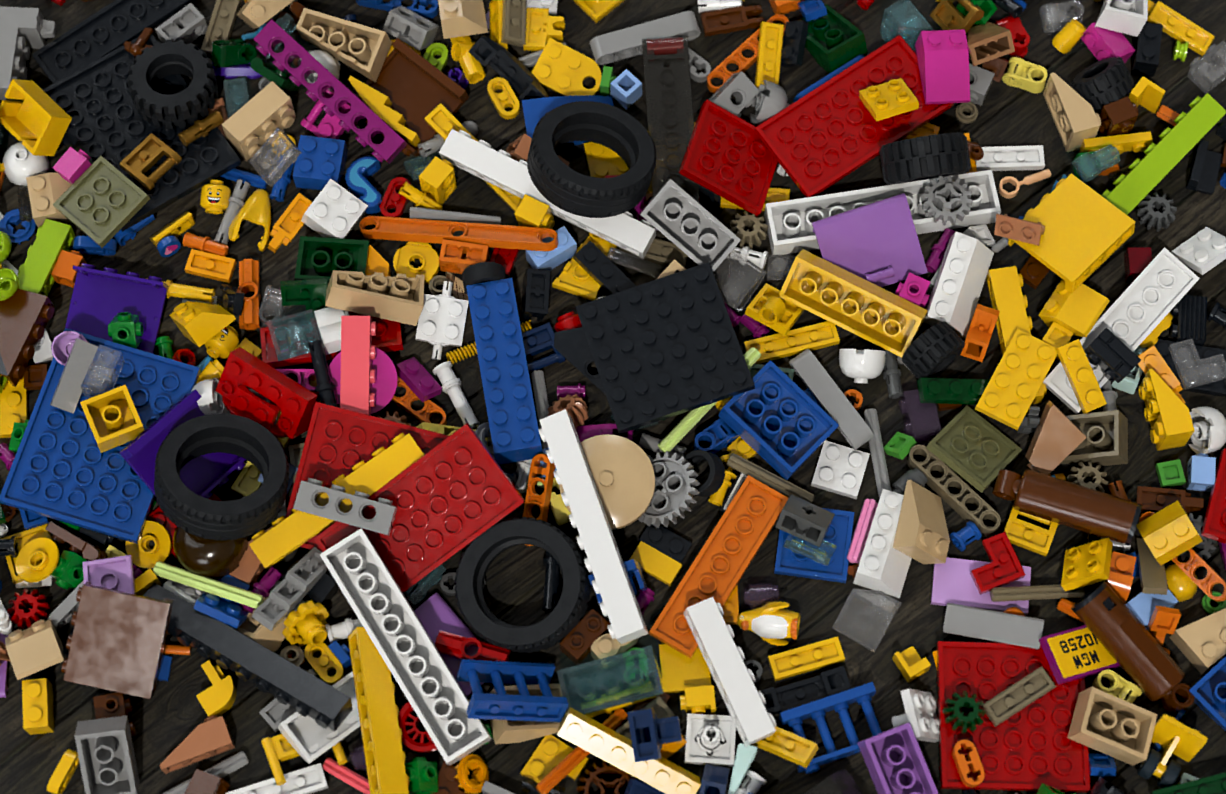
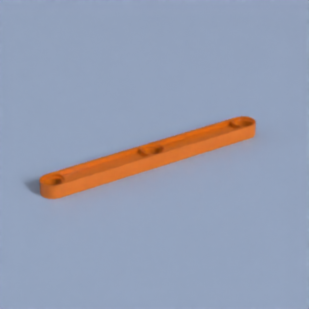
(435, 231)

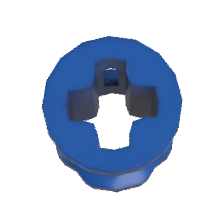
(965, 536)

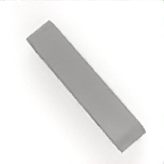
(628, 41)
(831, 399)

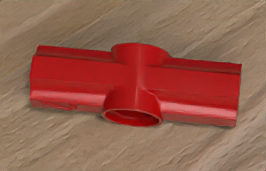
(457, 646)

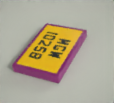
(1076, 654)

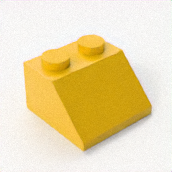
(1074, 311)
(200, 320)
(1169, 533)

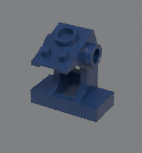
(651, 732)

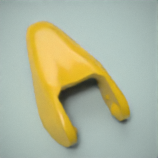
(255, 210)

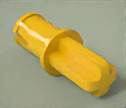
(418, 197)

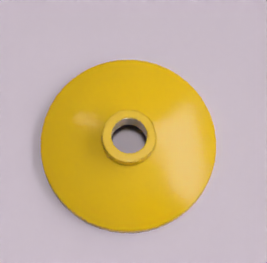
(142, 554)
(37, 559)

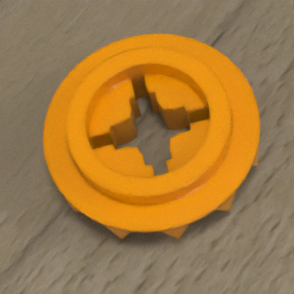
(479, 775)

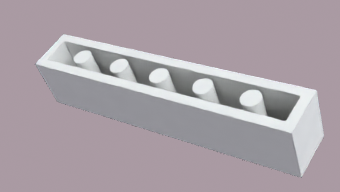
(729, 671)

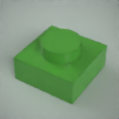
(607, 78)
(899, 445)
(1170, 473)

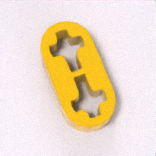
(63, 772)

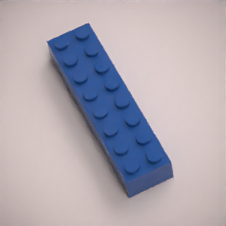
(504, 371)

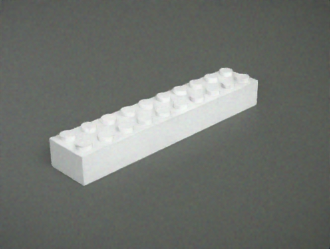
(791, 220)
(405, 646)

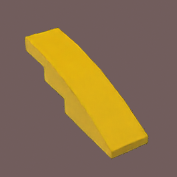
(380, 105)

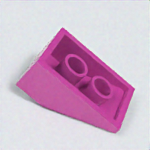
(944, 66)

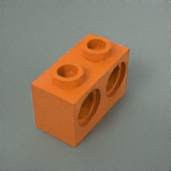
(458, 255)

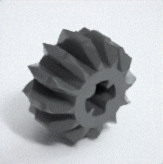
(1156, 211)

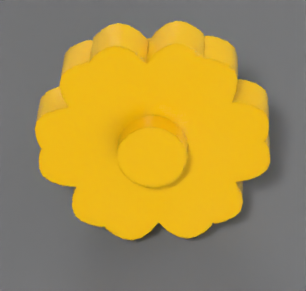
(306, 624)

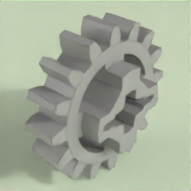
(957, 198)

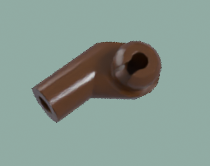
(975, 151)

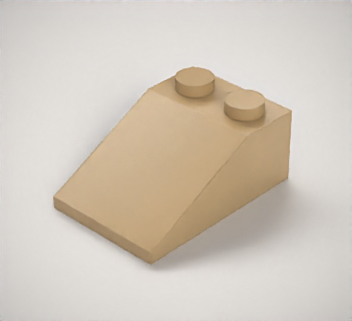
(1071, 113)
(43, 193)
(922, 526)
(519, 731)

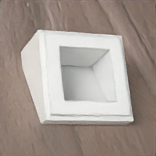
(981, 233)

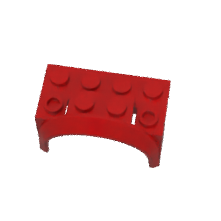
(290, 397)

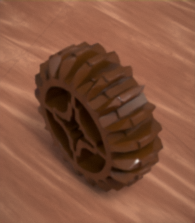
(594, 777)

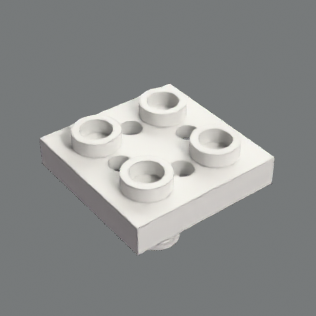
(920, 714)
(710, 730)

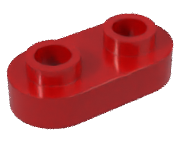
(393, 199)

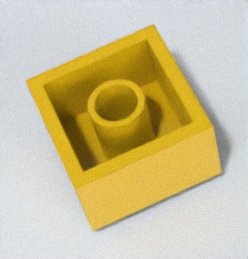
(112, 418)

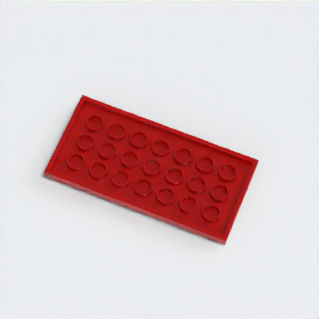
(832, 129)
(440, 507)

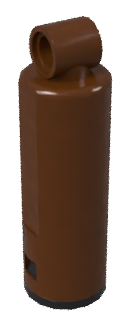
(1069, 504)
(1133, 647)

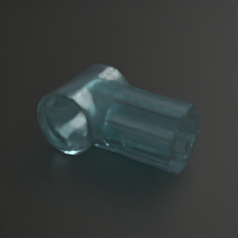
(1091, 165)

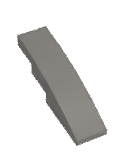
(291, 590)

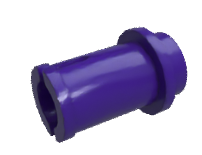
(458, 76)

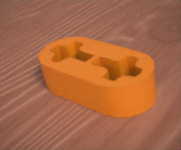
(973, 761)

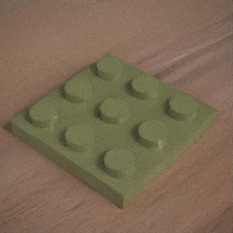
(101, 201)
(973, 448)

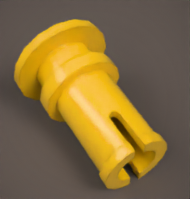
(718, 497)

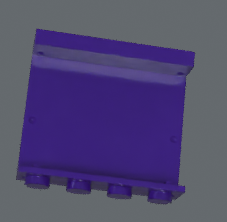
(105, 293)
(200, 473)

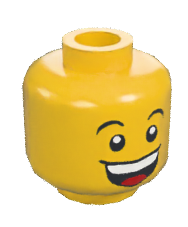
(215, 197)
(222, 343)

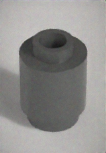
(914, 475)

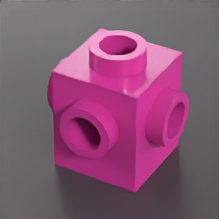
(914, 290)

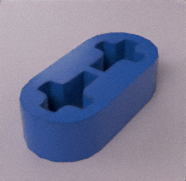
(86, 245)

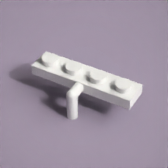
(297, 782)

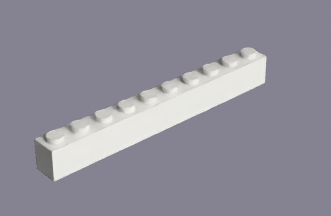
(513, 177)
(593, 528)

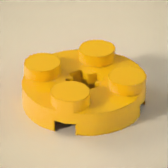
(417, 250)

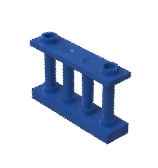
(511, 707)
(817, 711)

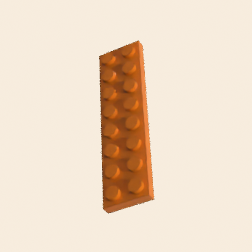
(721, 560)

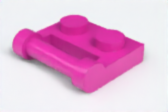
(329, 125)

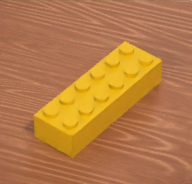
(852, 303)

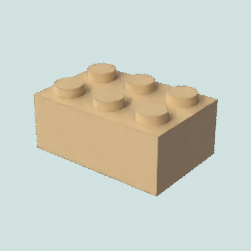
(258, 120)
(1112, 726)

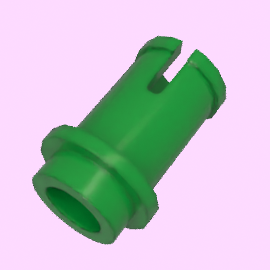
(164, 346)

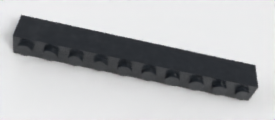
(255, 663)

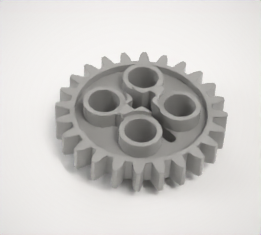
(676, 499)

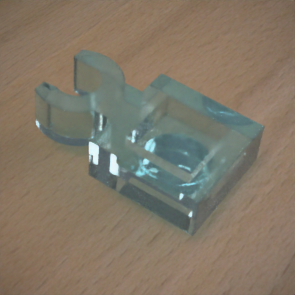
(417, 165)

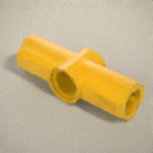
(470, 65)

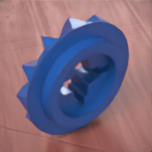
(13, 218)

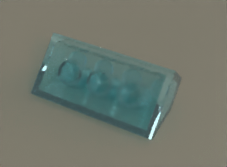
(611, 680)

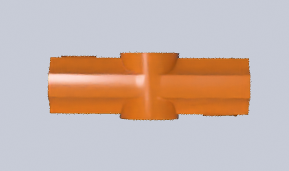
(250, 282)

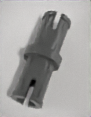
(892, 376)

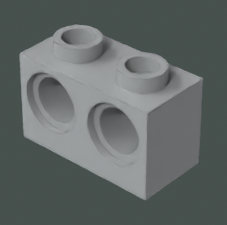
(184, 25)
(410, 27)

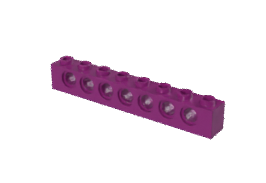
(272, 35)

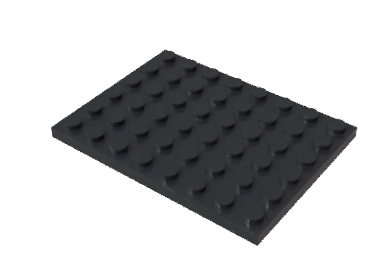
(111, 127)

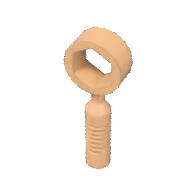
(1030, 179)

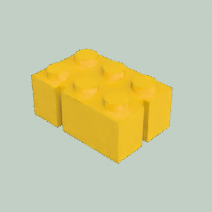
(35, 120)

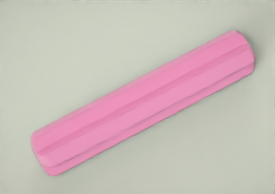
(862, 530)

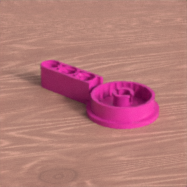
(383, 388)

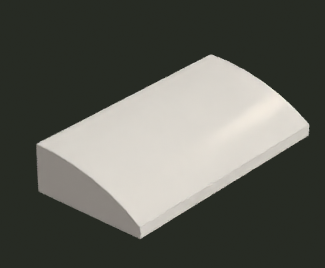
(313, 740)

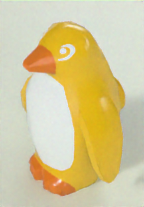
(771, 623)

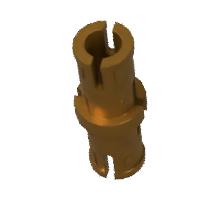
(201, 128)

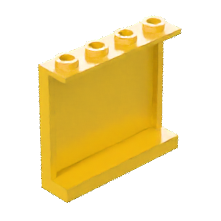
(1078, 232)

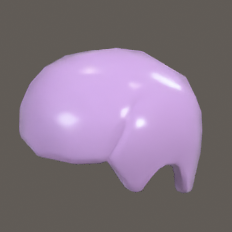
(63, 344)

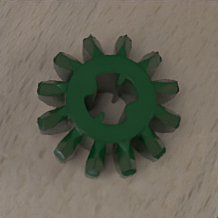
(965, 722)

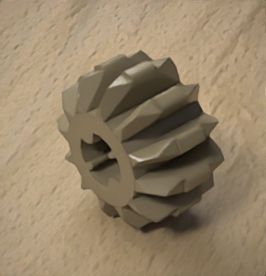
(749, 222)
(1082, 472)

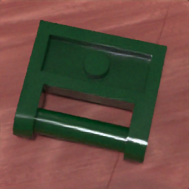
(273, 74)

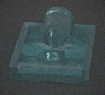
(293, 333)

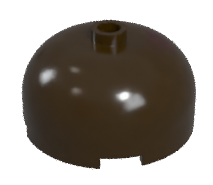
(208, 556)

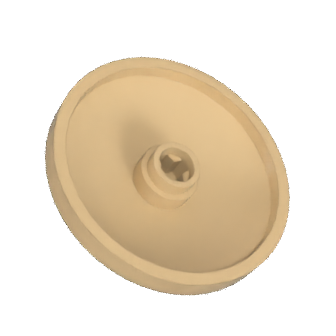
(621, 477)

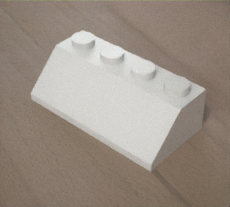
(959, 283)
(882, 565)

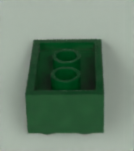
(834, 40)
(322, 255)

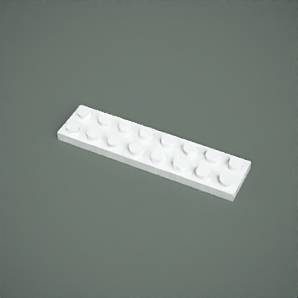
(1132, 316)

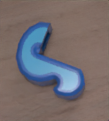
(359, 186)

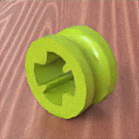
(1180, 50)

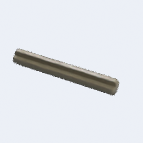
(768, 478)
(1034, 593)

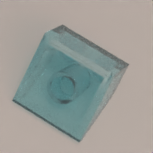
(903, 20)

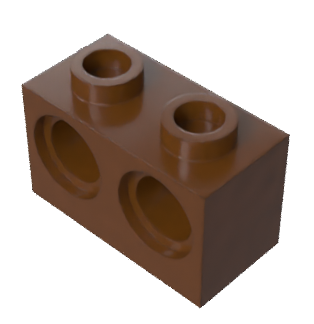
(579, 641)

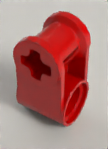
(1019, 35)

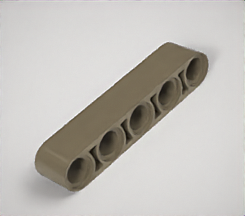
(958, 501)

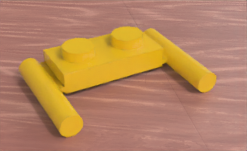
(280, 749)

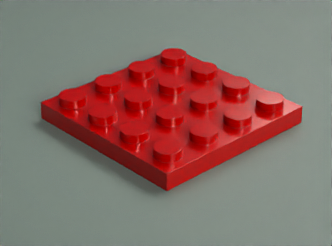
(729, 158)

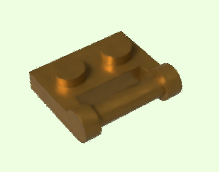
(950, 18)
(145, 156)

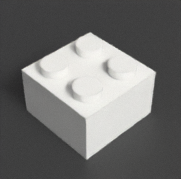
(334, 212)

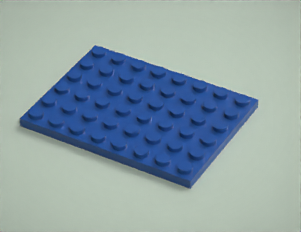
(60, 464)

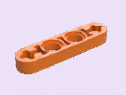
(532, 497)

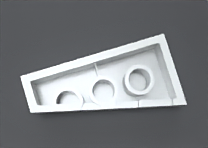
(1123, 16)

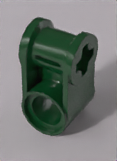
(232, 52)

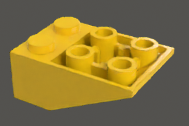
(1165, 412)

